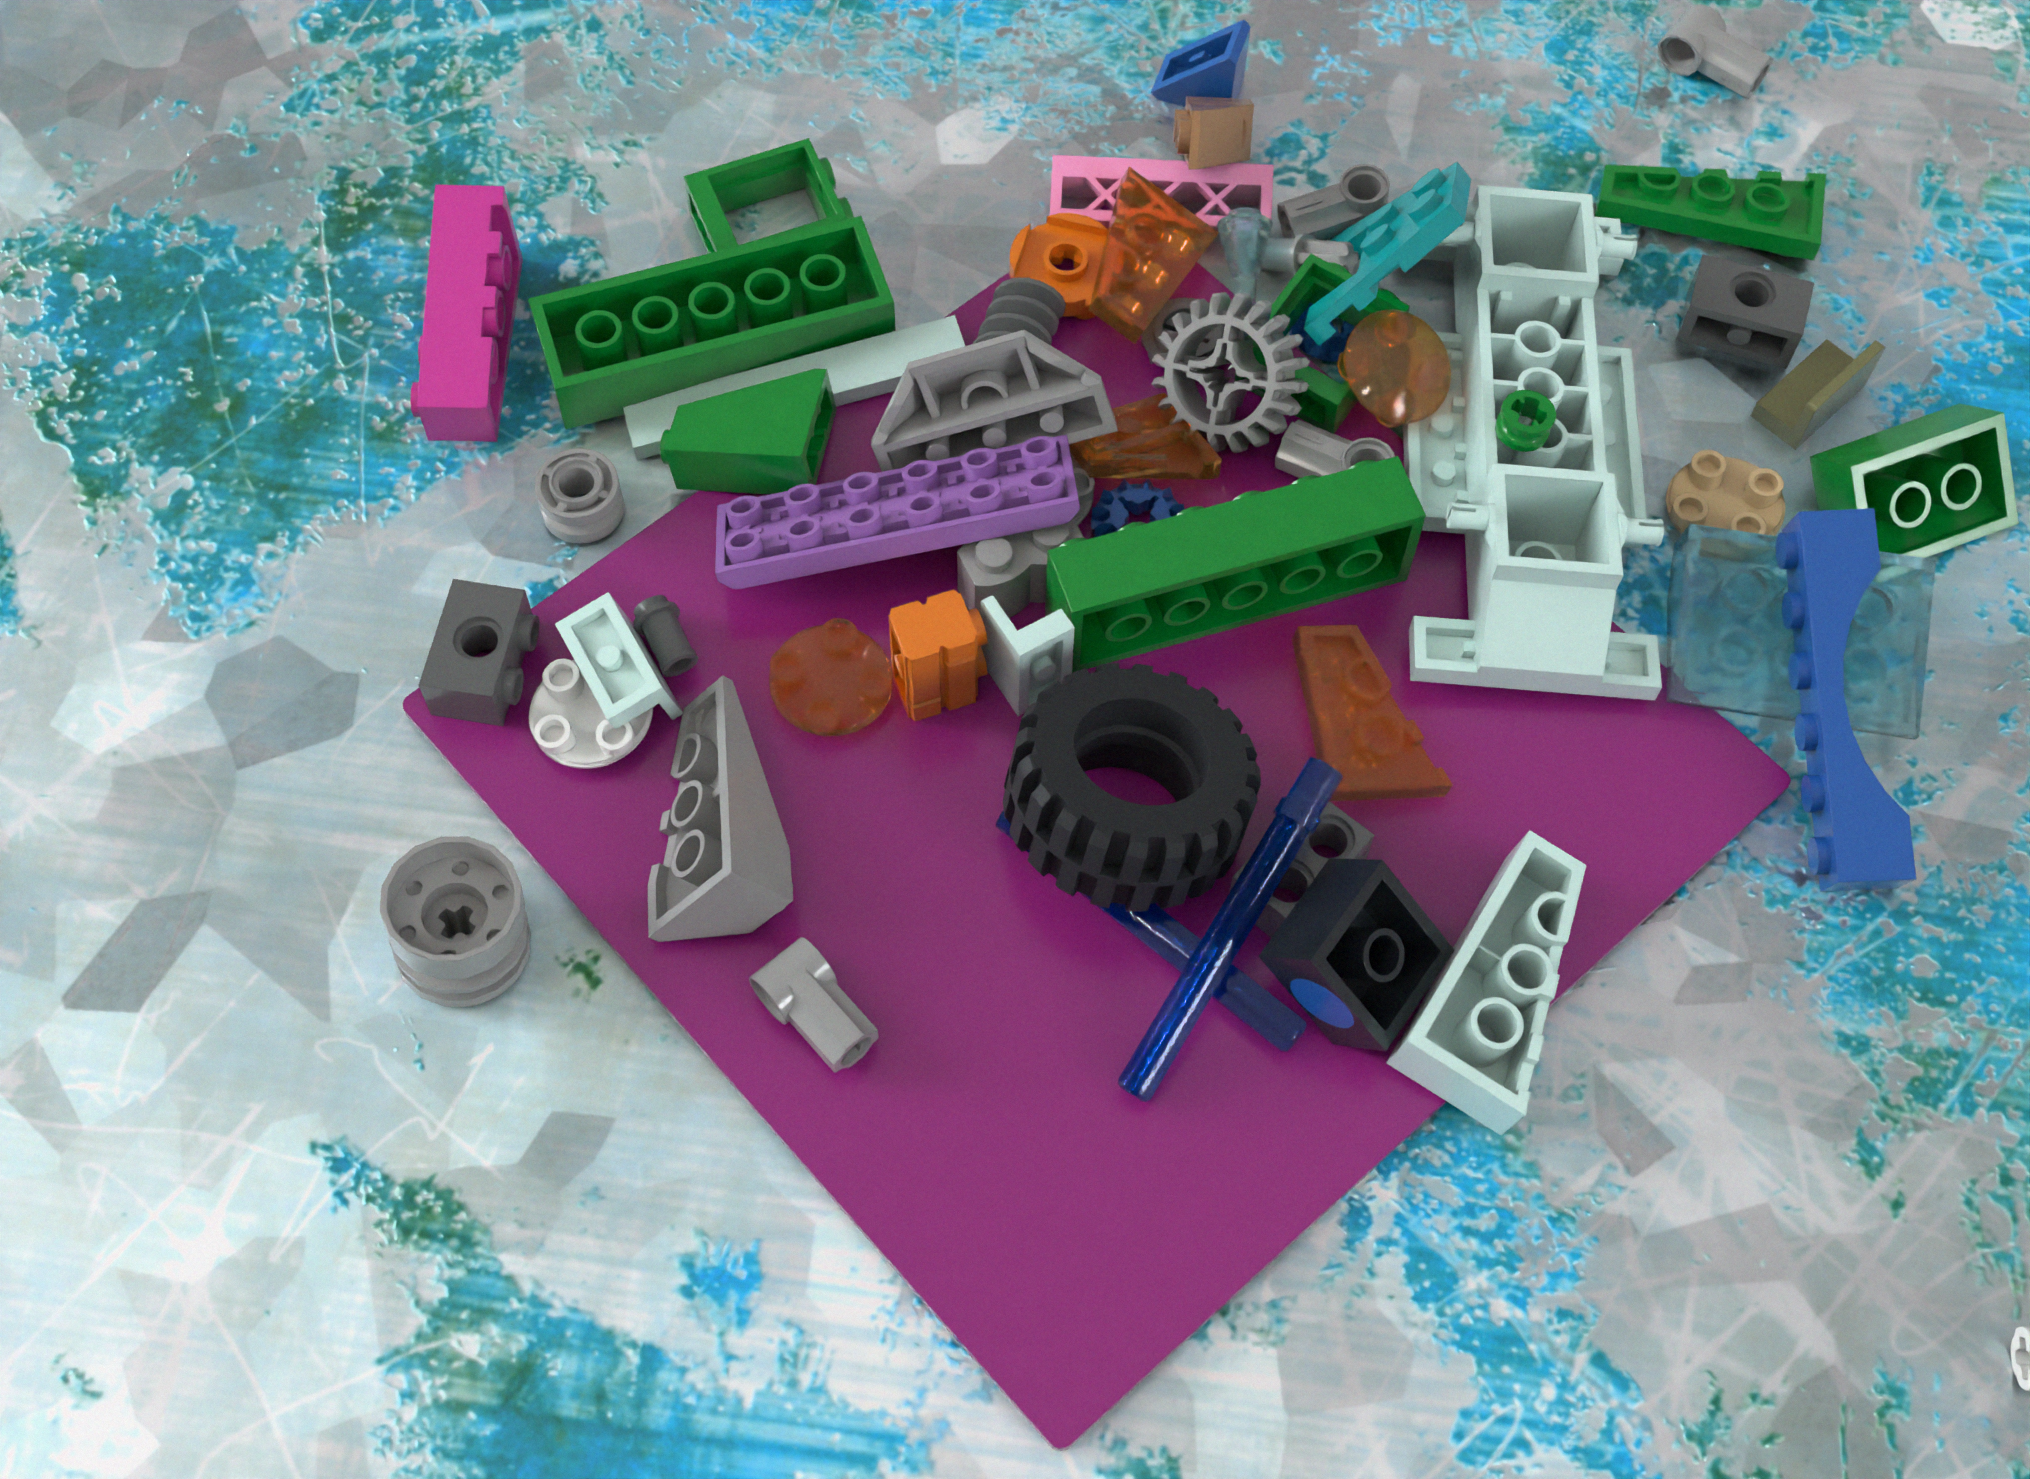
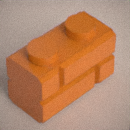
(936, 654)

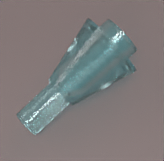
(1244, 243)

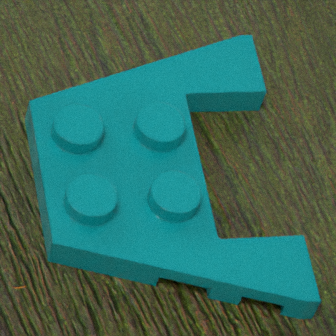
(1394, 238)

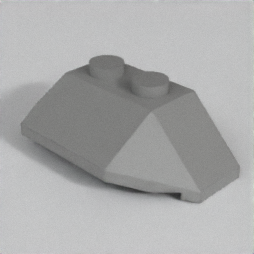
(990, 399)

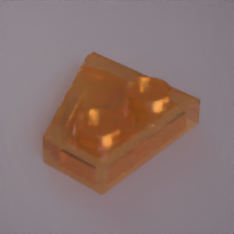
(1148, 446)

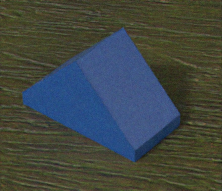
(1205, 67)

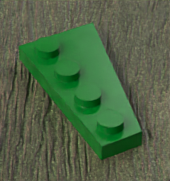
(1741, 212)

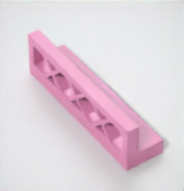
(1212, 185)

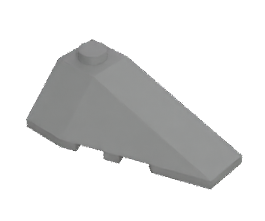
(725, 843)

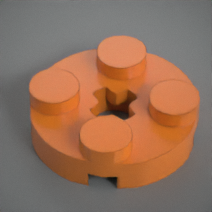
(1047, 244)

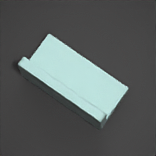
(1028, 658)
(615, 662)

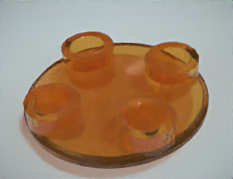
(1396, 367)
(830, 679)

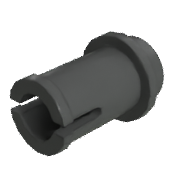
(659, 623)

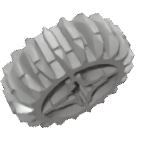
(1217, 417)

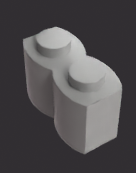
(1010, 567)

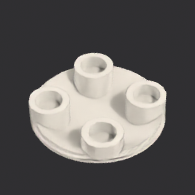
(572, 724)

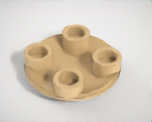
(1726, 495)

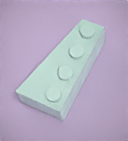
(1490, 1002)

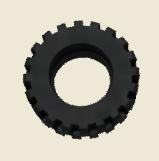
(1117, 846)

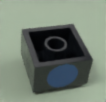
(1357, 953)

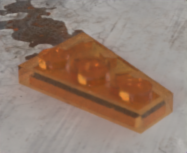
(1145, 255)
(1358, 721)

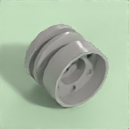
(447, 892)

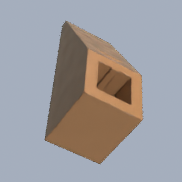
(1213, 131)

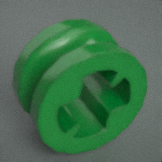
(1527, 404)

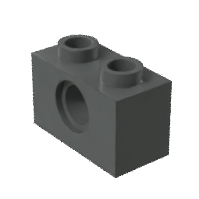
(1745, 311)
(474, 621)

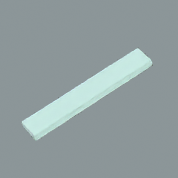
(854, 372)

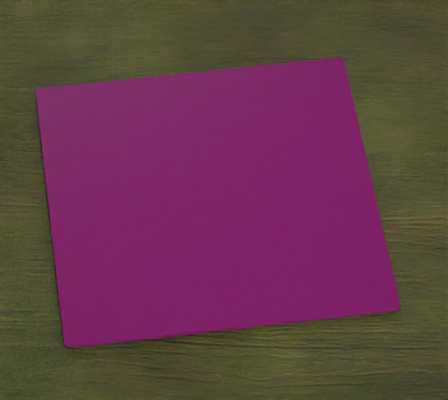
(988, 1119)

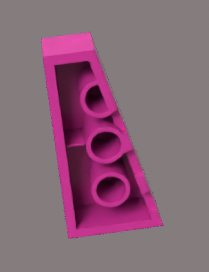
(467, 314)

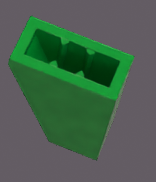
(753, 436)

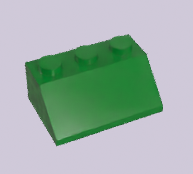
(1927, 480)

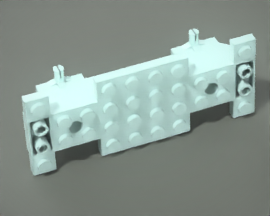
(1549, 520)

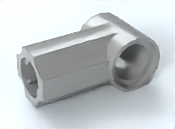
(1702, 44)
(1336, 207)
(1317, 452)
(804, 991)

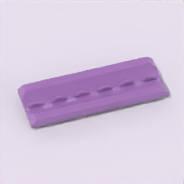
(895, 512)

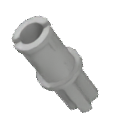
(1290, 253)

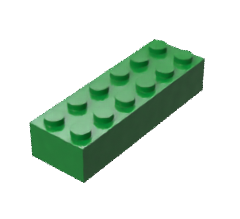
(710, 318)
(1235, 561)

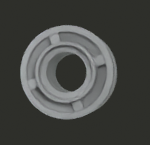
(574, 474)

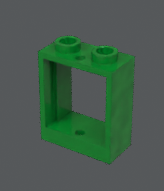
(758, 179)
(1326, 400)

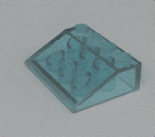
(1735, 652)

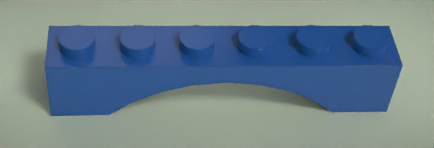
(1858, 828)

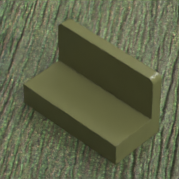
(1815, 391)

